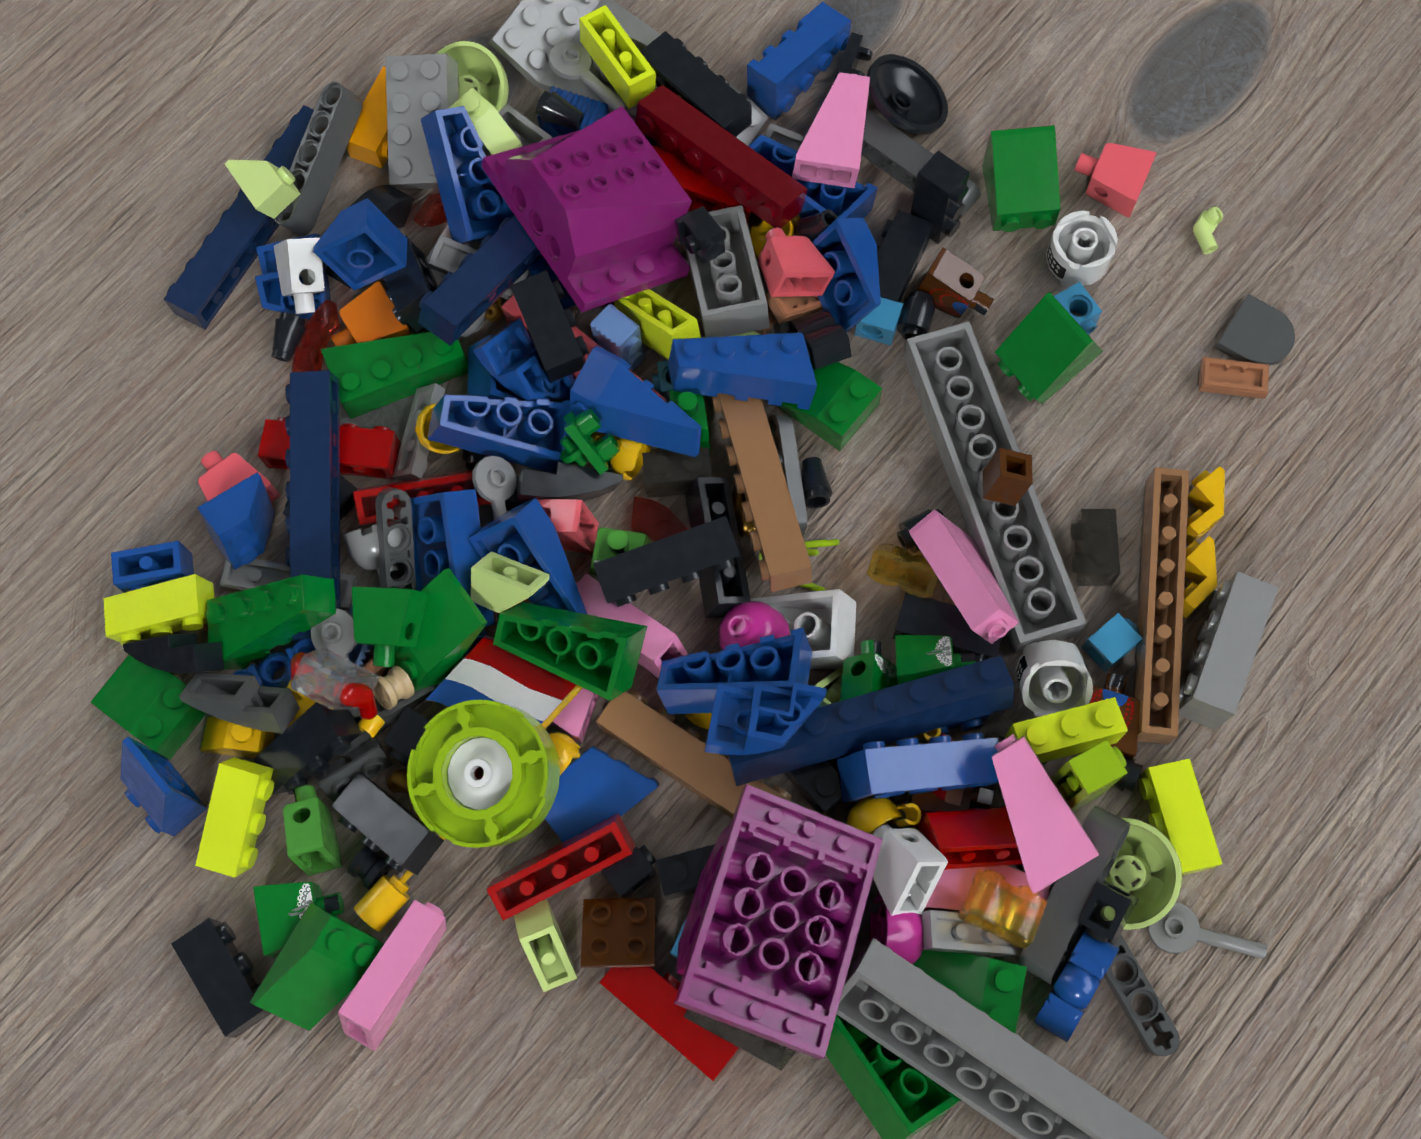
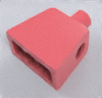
(1116, 175)
(793, 266)
(227, 473)
(573, 523)

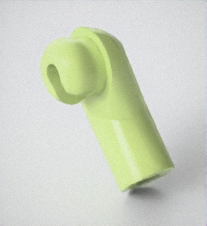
(1205, 227)

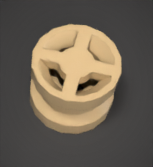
(393, 687)

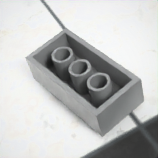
(413, 90)
(730, 286)
(1225, 650)

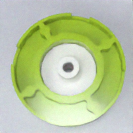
(483, 774)

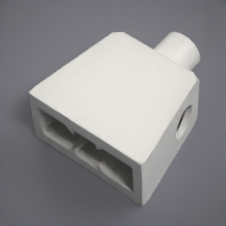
(297, 258)
(907, 869)

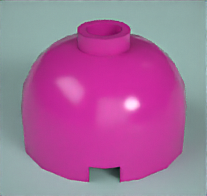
(750, 622)
(899, 932)

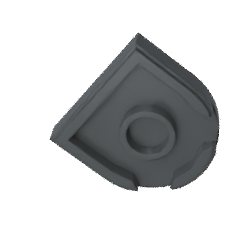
(1258, 334)

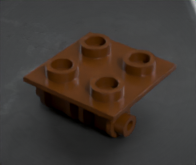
(618, 932)

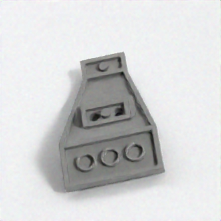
(541, 24)

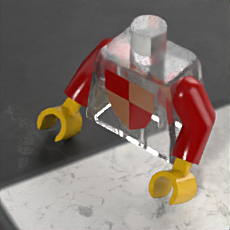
(336, 685)

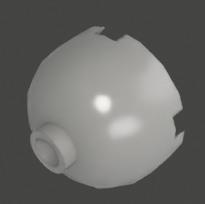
(364, 547)

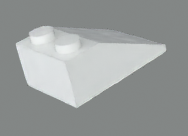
(827, 622)

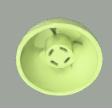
(479, 70)
(1158, 879)

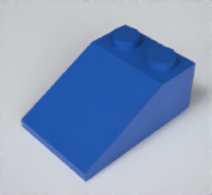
(854, 257)
(158, 788)

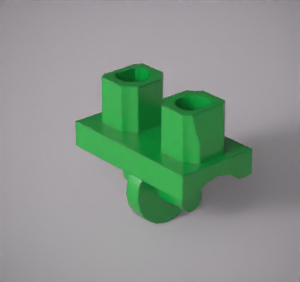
(579, 430)

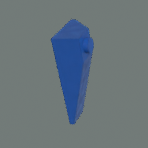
(630, 406)
(531, 539)

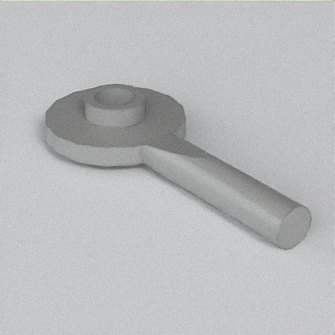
(574, 63)
(495, 482)
(337, 636)
(1181, 930)

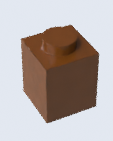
(1007, 476)

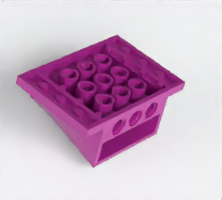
(596, 208)
(776, 922)

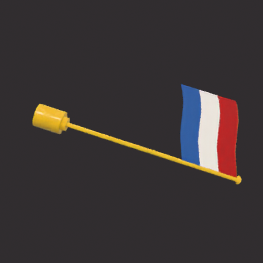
(482, 675)

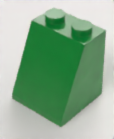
(1022, 178)
(1046, 350)

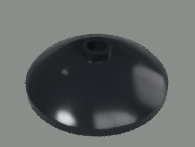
(907, 94)

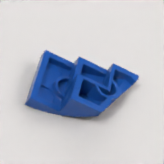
(269, 284)
(517, 365)
(759, 719)
(595, 790)

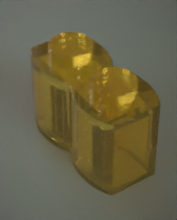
(896, 566)
(1002, 908)

